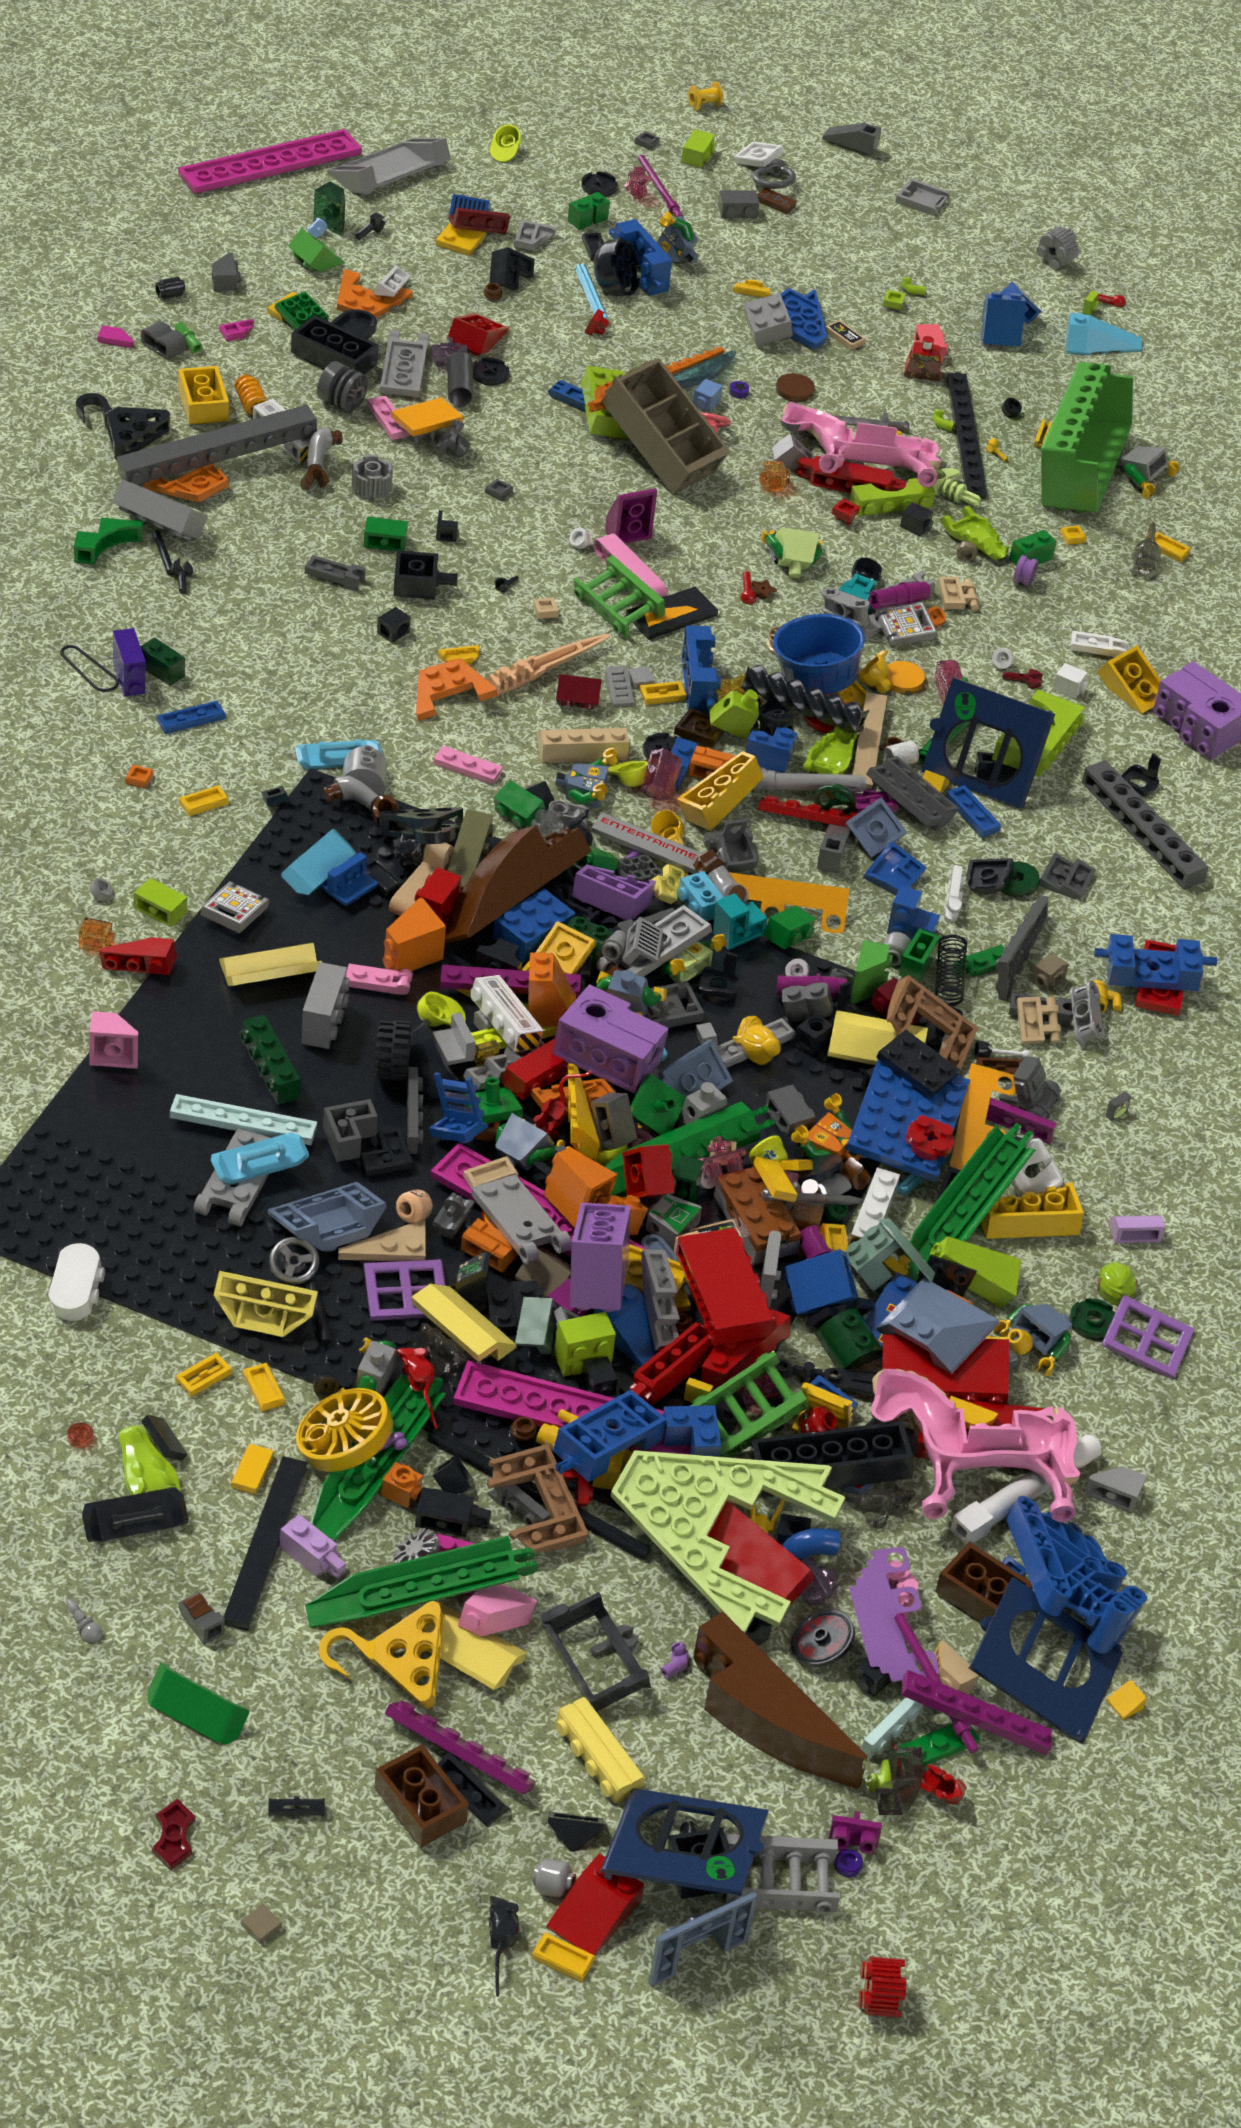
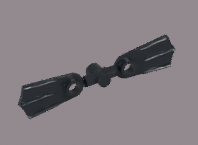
(848, 1379)

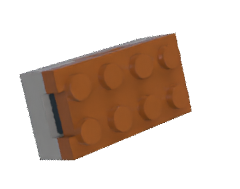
(741, 1200)

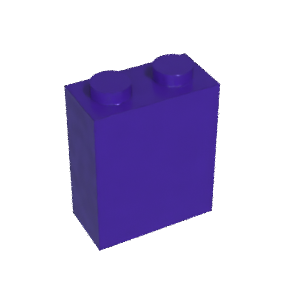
(129, 662)

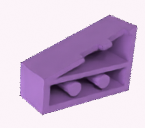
(613, 893)

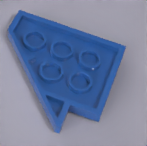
(805, 318)

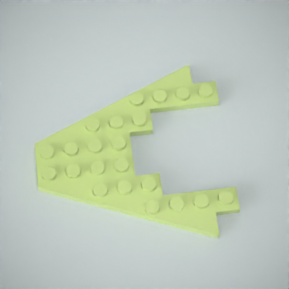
(680, 1500)

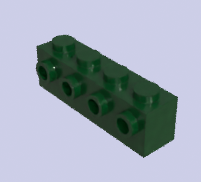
(270, 1059)

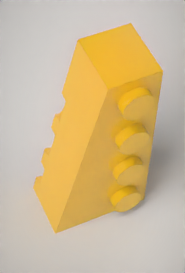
(720, 791)
(1035, 1214)

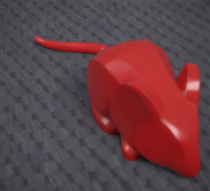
(555, 1112)
(420, 1373)
(942, 1784)

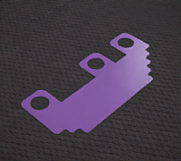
(875, 1611)

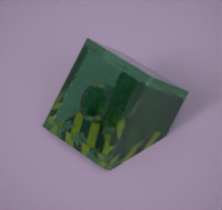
(330, 207)

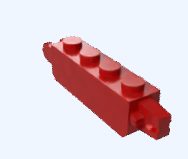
(847, 476)
(672, 1364)

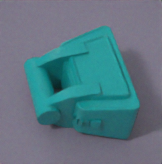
(853, 588)

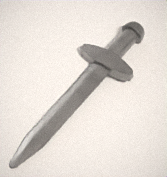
(883, 422)
(813, 1198)

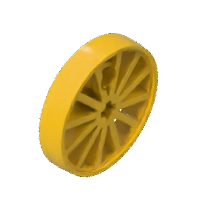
(323, 1442)

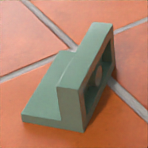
(537, 1324)

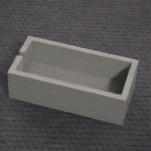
(159, 510)

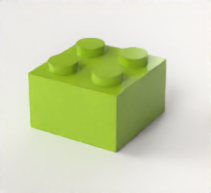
(583, 1340)

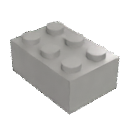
(325, 1005)

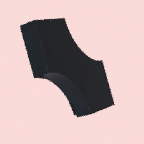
(862, 1304)

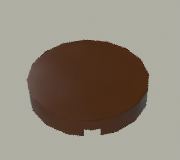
(795, 387)

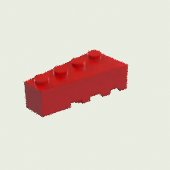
(733, 1358)

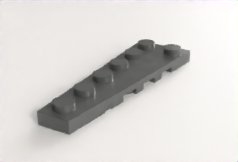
(1019, 947)

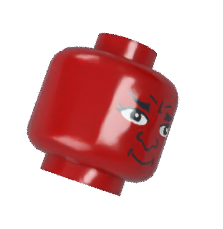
(817, 1420)

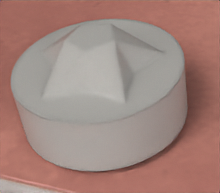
(101, 889)

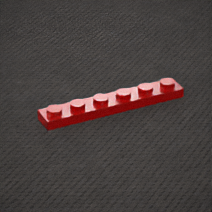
(810, 812)

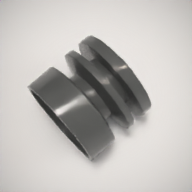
(342, 386)

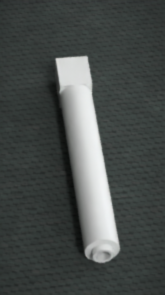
(977, 1519)

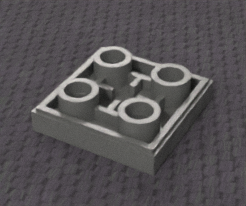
(641, 867)

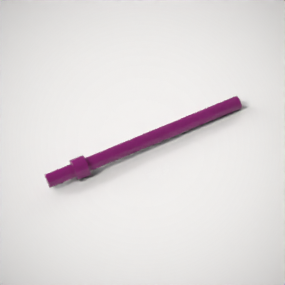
(672, 206)
(960, 1727)

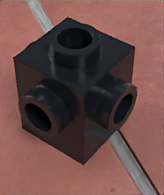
(773, 719)

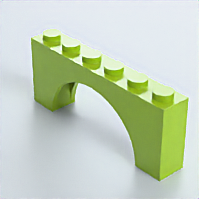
(1065, 725)

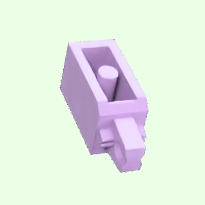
(311, 1547)

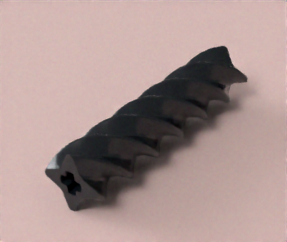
(808, 701)

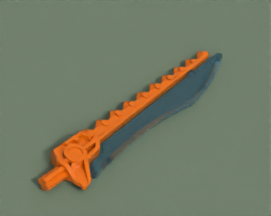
(688, 373)

